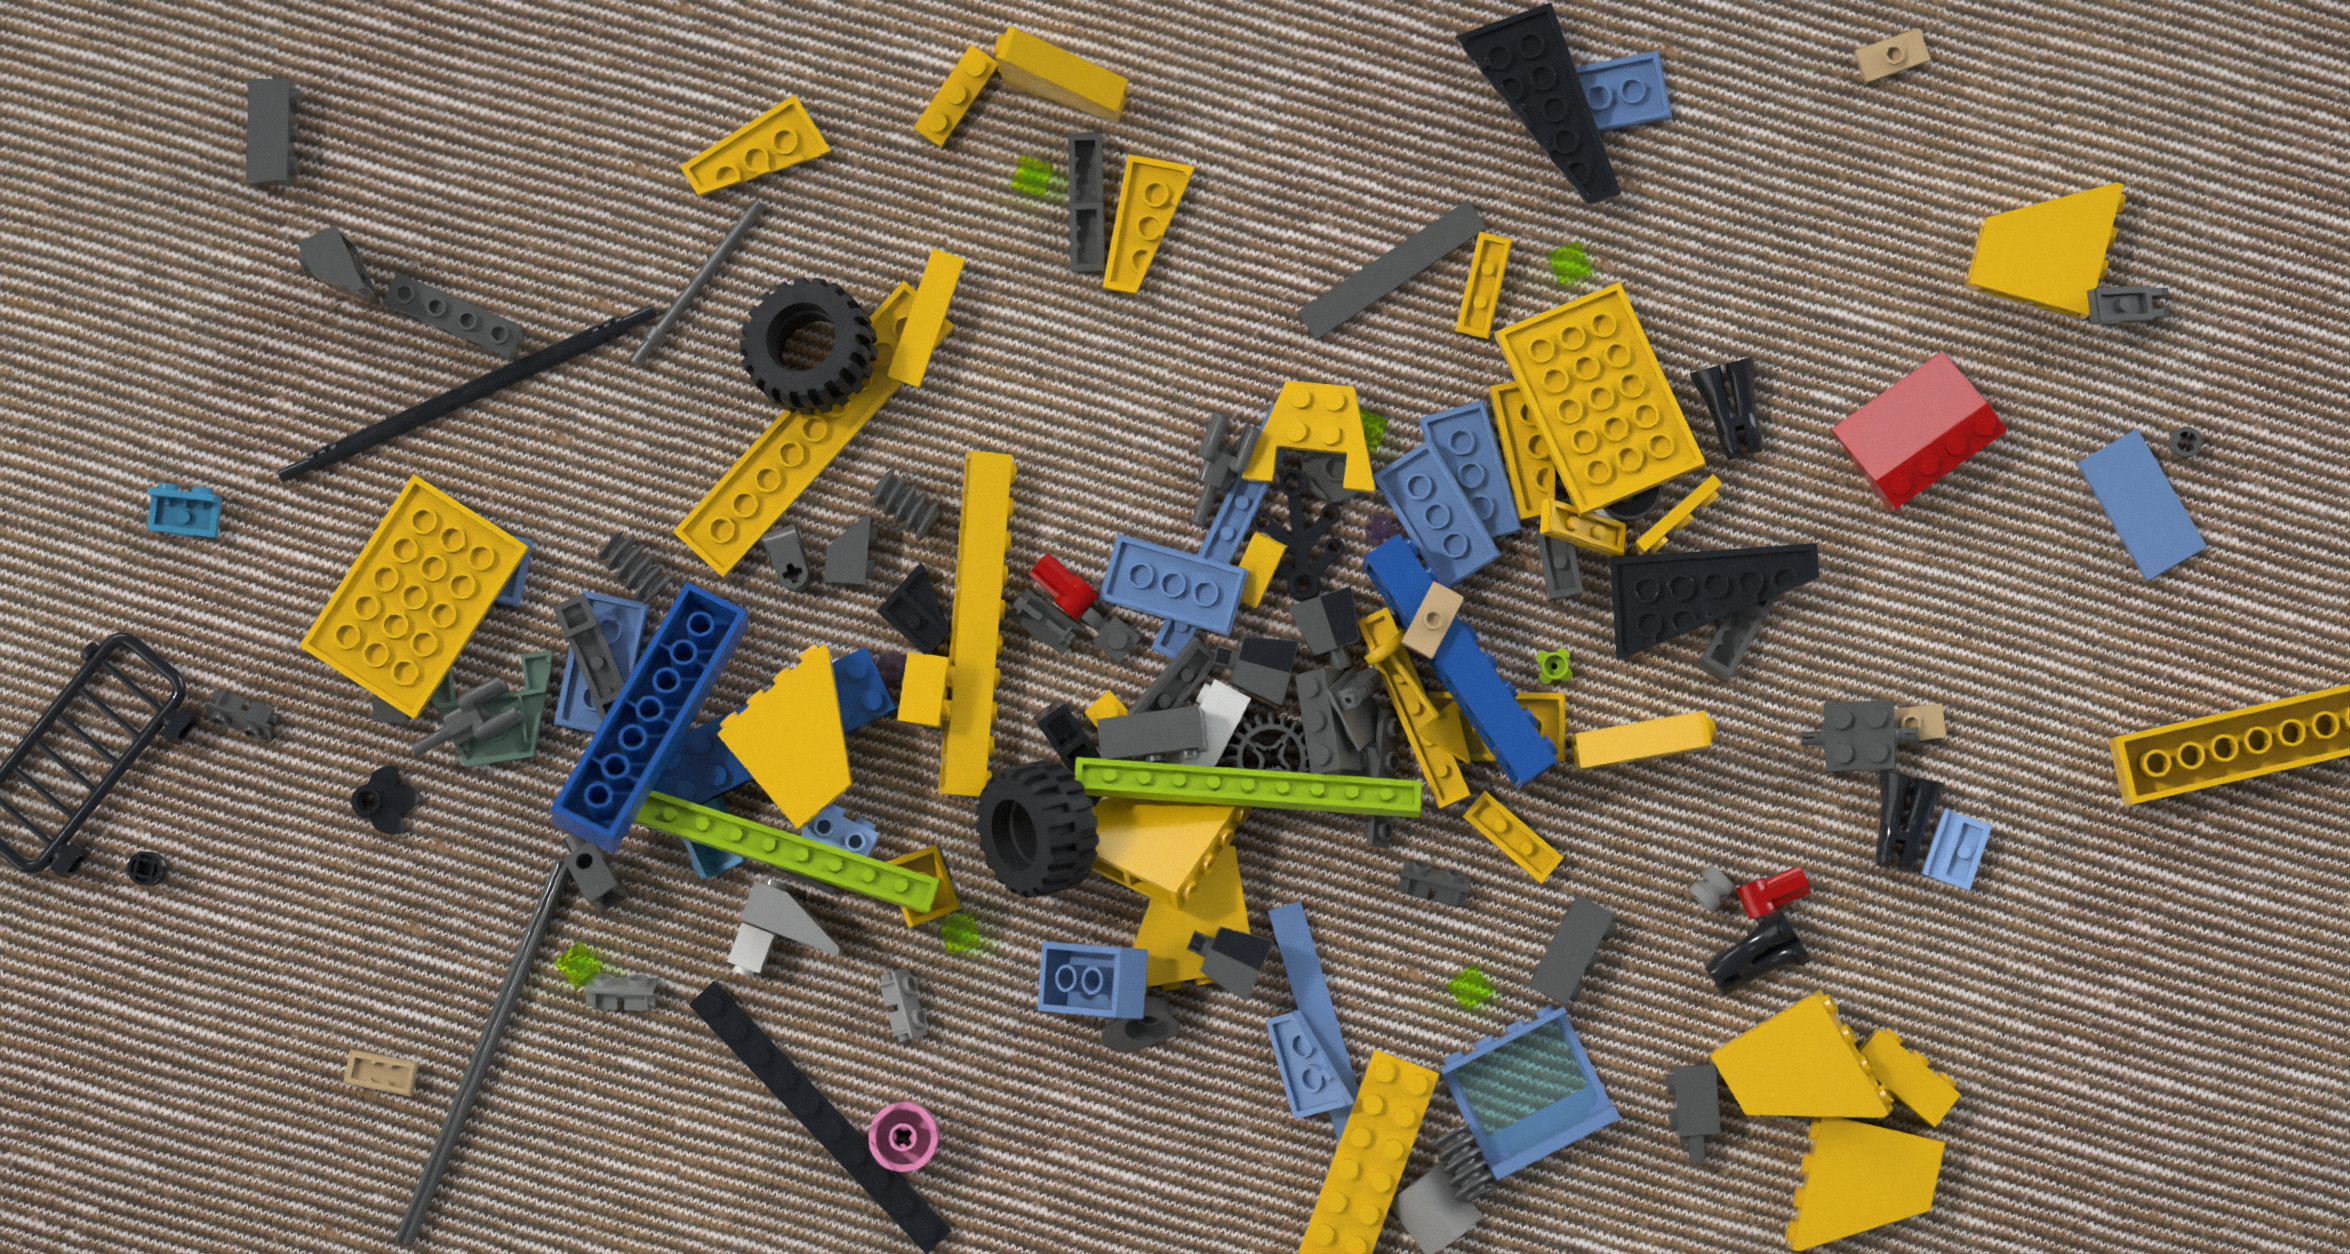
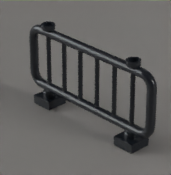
(177, 727)

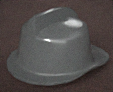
(1136, 1034)

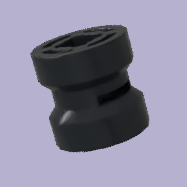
(153, 870)

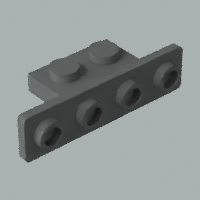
(1381, 761)

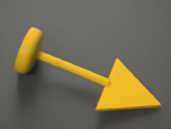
(1445, 726)

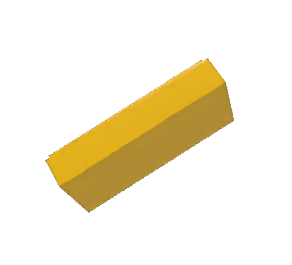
(1262, 561)

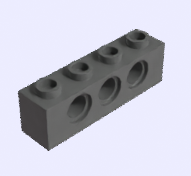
(455, 317)

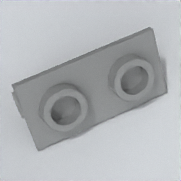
(605, 989)
(901, 989)

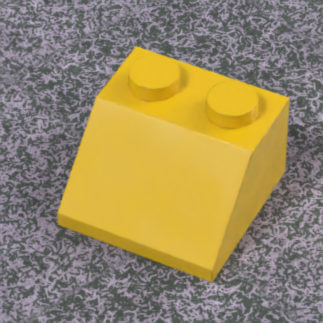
(926, 690)

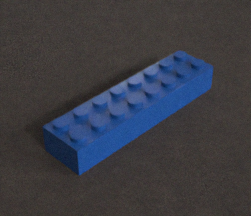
(1463, 667)
(649, 717)
(708, 769)

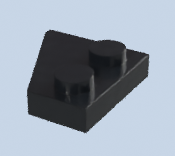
(916, 612)

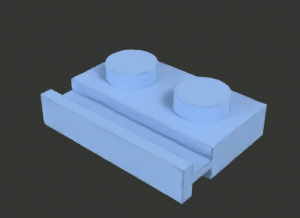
(1956, 849)

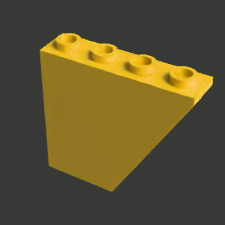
(1059, 75)
(2048, 251)
(795, 738)
(1643, 740)
(1162, 844)
(1169, 931)
(1802, 1066)
(1860, 1180)

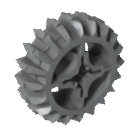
(1288, 735)

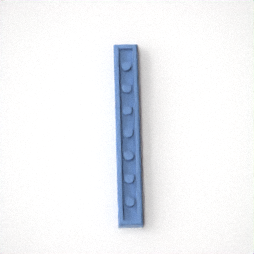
(1220, 545)
(1313, 996)

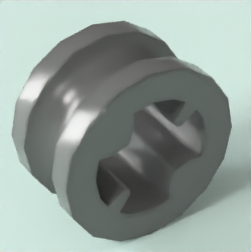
(2195, 446)

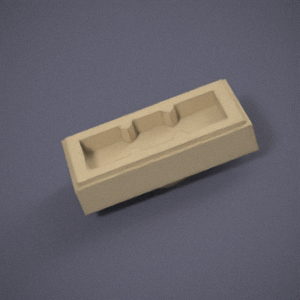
(1892, 56)
(1432, 620)
(1926, 717)
(381, 1072)

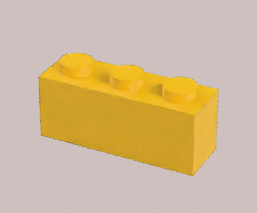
(1909, 1077)

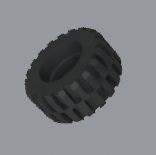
(780, 317)
(1037, 828)

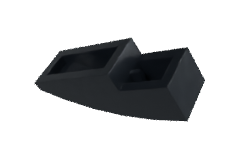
(1066, 736)

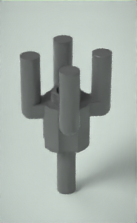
(1221, 461)
(473, 718)

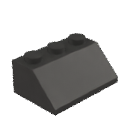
(337, 263)

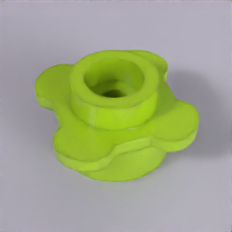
(1547, 673)

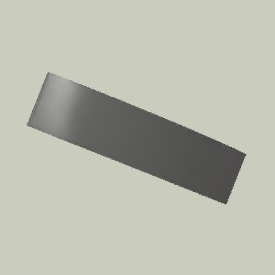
(590, 651)

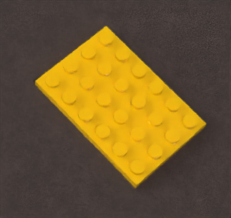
(1599, 399)
(414, 597)

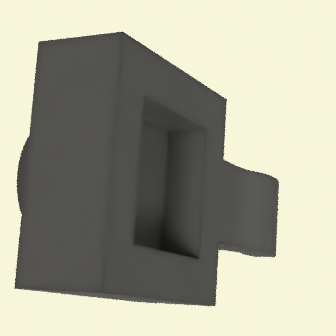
(1114, 637)

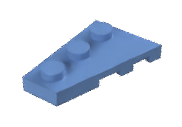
(1304, 1067)

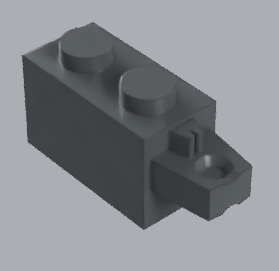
(1695, 1106)

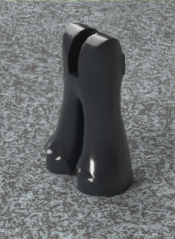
(1713, 391)
(1893, 797)
(1764, 949)

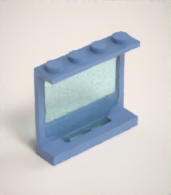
(1528, 1091)

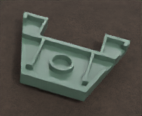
(518, 741)

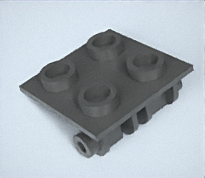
(1355, 703)

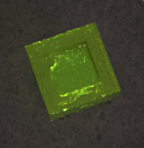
(1032, 176)
(1569, 263)
(1373, 429)
(960, 932)
(578, 965)
(1469, 987)

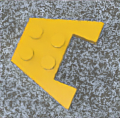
(1314, 420)

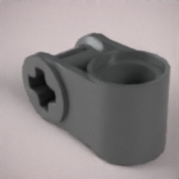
(787, 552)

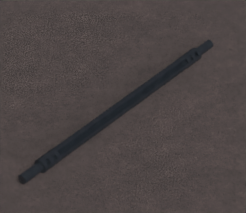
(467, 393)

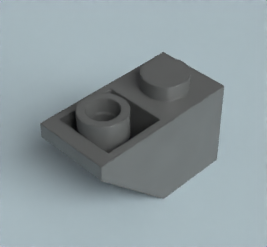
(849, 555)

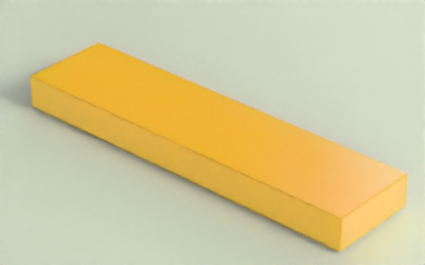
(926, 318)

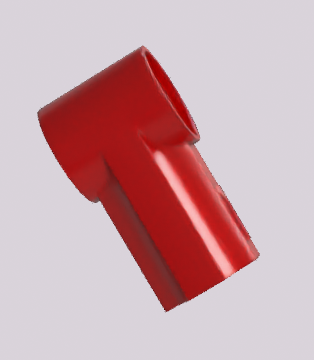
(1068, 590)
(1767, 894)

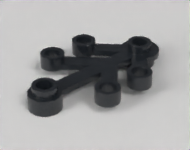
(1300, 543)

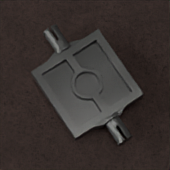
(1860, 736)

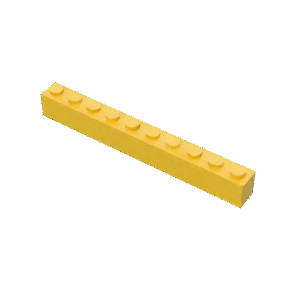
(976, 622)

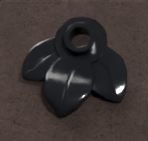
(390, 800)

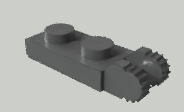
(2125, 304)

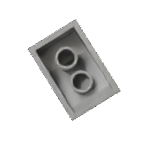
(784, 914)

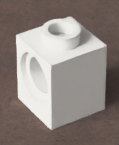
(751, 950)

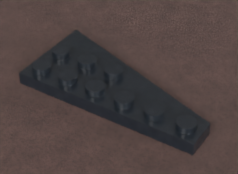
(1538, 81)
(1681, 592)

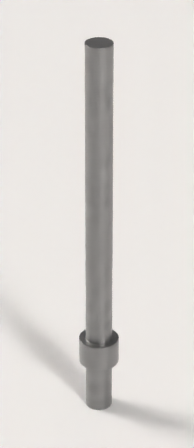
(656, 334)

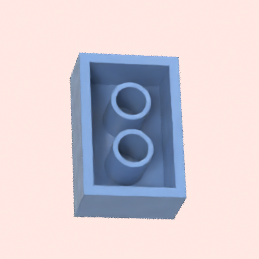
(1092, 980)

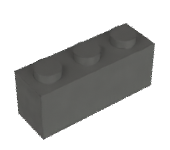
(272, 132)
(1324, 731)
(1154, 735)
(1572, 950)

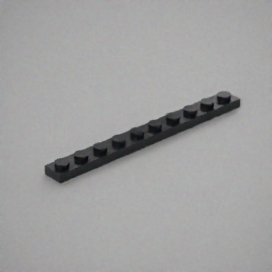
(819, 1116)

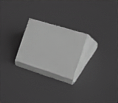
(1432, 1211)

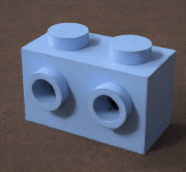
(840, 832)

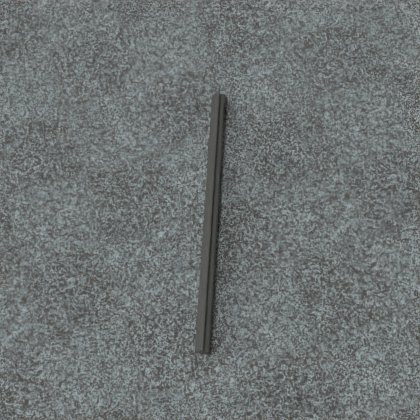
(483, 1053)

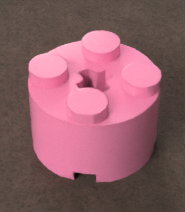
(884, 1135)

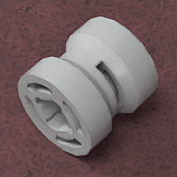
(1711, 888)

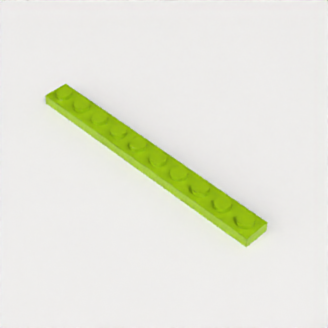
(1249, 787)
(788, 851)

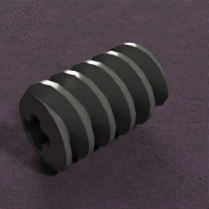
(906, 505)
(634, 567)
(1464, 1164)

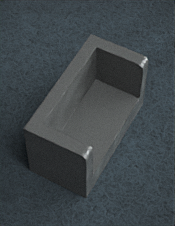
(1559, 568)

